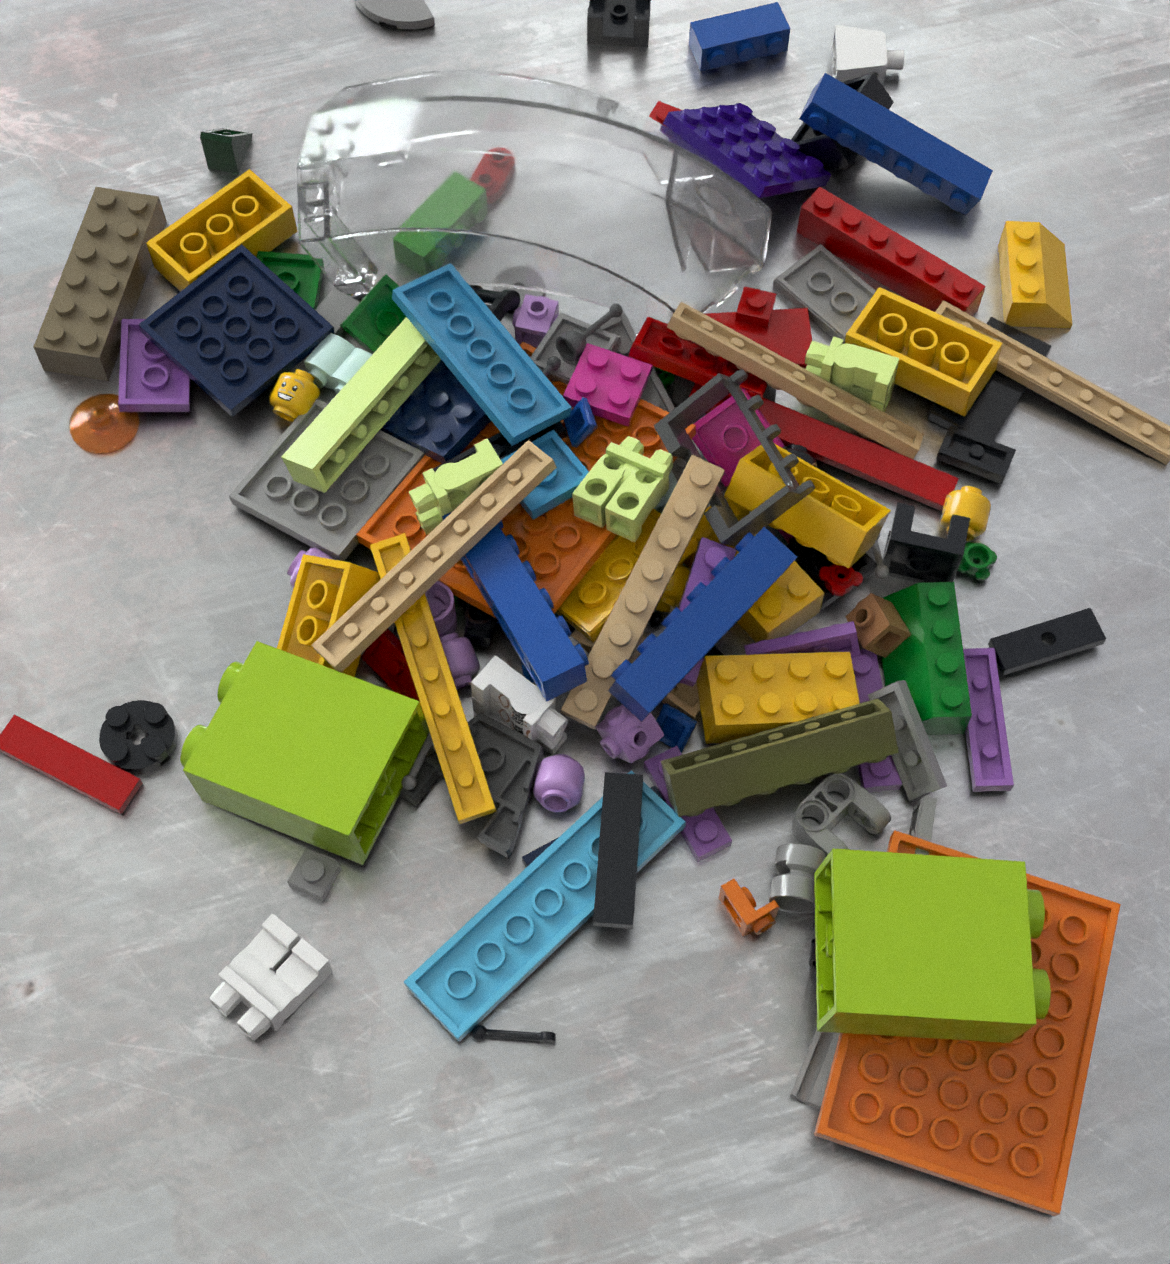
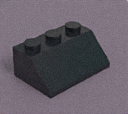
(828, 150)

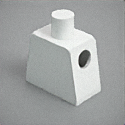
(861, 53)

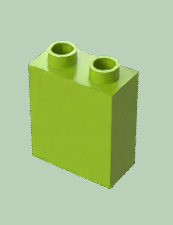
(305, 750)
(927, 946)

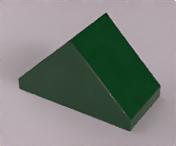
(225, 149)

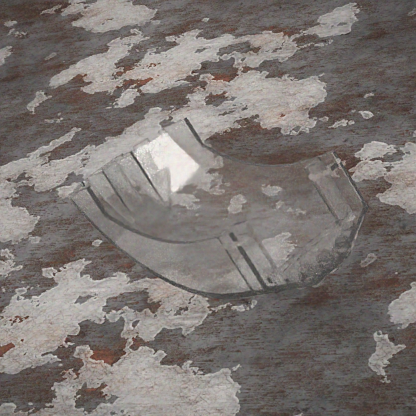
(521, 192)

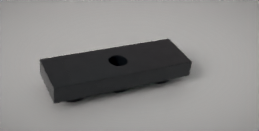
(1063, 634)

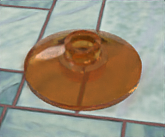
(103, 434)

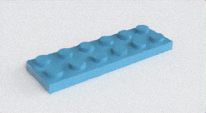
(481, 354)

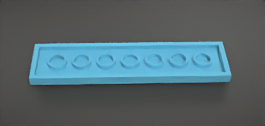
(528, 920)

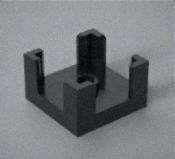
(618, 22)
(923, 556)

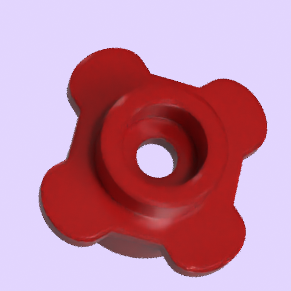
(839, 586)

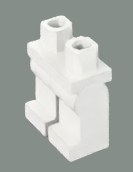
(270, 978)

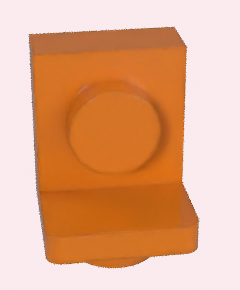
(741, 905)

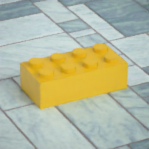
(237, 214)
(934, 352)
(829, 519)
(784, 606)
(771, 690)

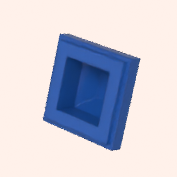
(580, 422)
(675, 726)

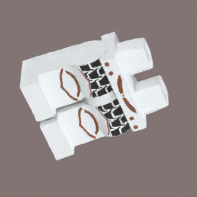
(518, 704)

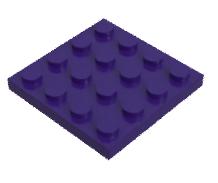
(748, 149)

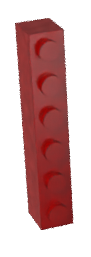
(886, 254)

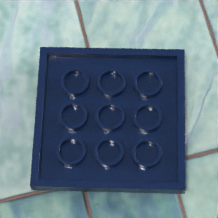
(236, 329)
(438, 416)

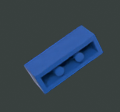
(739, 36)

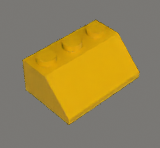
(1033, 277)
(319, 598)

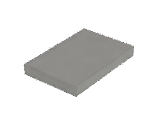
(827, 289)

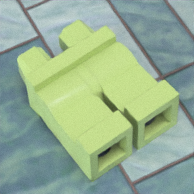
(855, 370)
(452, 485)
(623, 488)

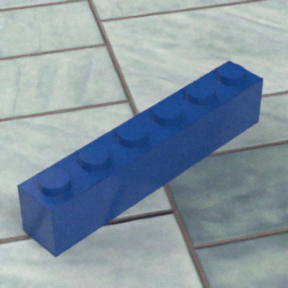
(895, 144)
(526, 614)
(701, 624)

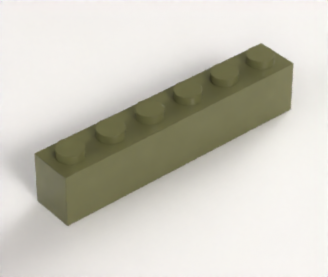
(779, 757)

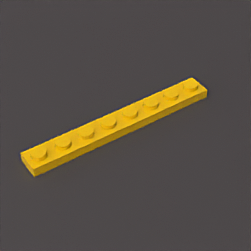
(438, 695)

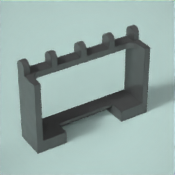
(678, 443)

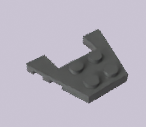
(510, 771)

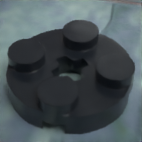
(129, 718)

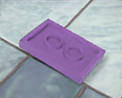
(148, 376)

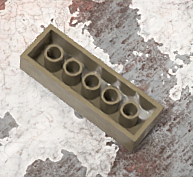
(99, 284)

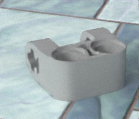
(858, 804)

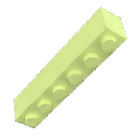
(361, 408)

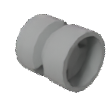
(795, 880)

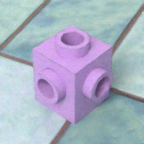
(534, 319)
(626, 735)

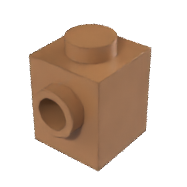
(878, 625)

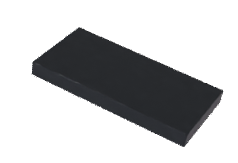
(997, 397)

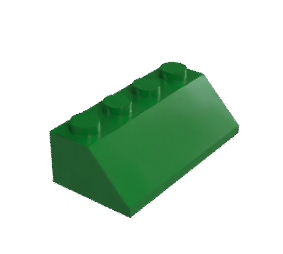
(931, 657)

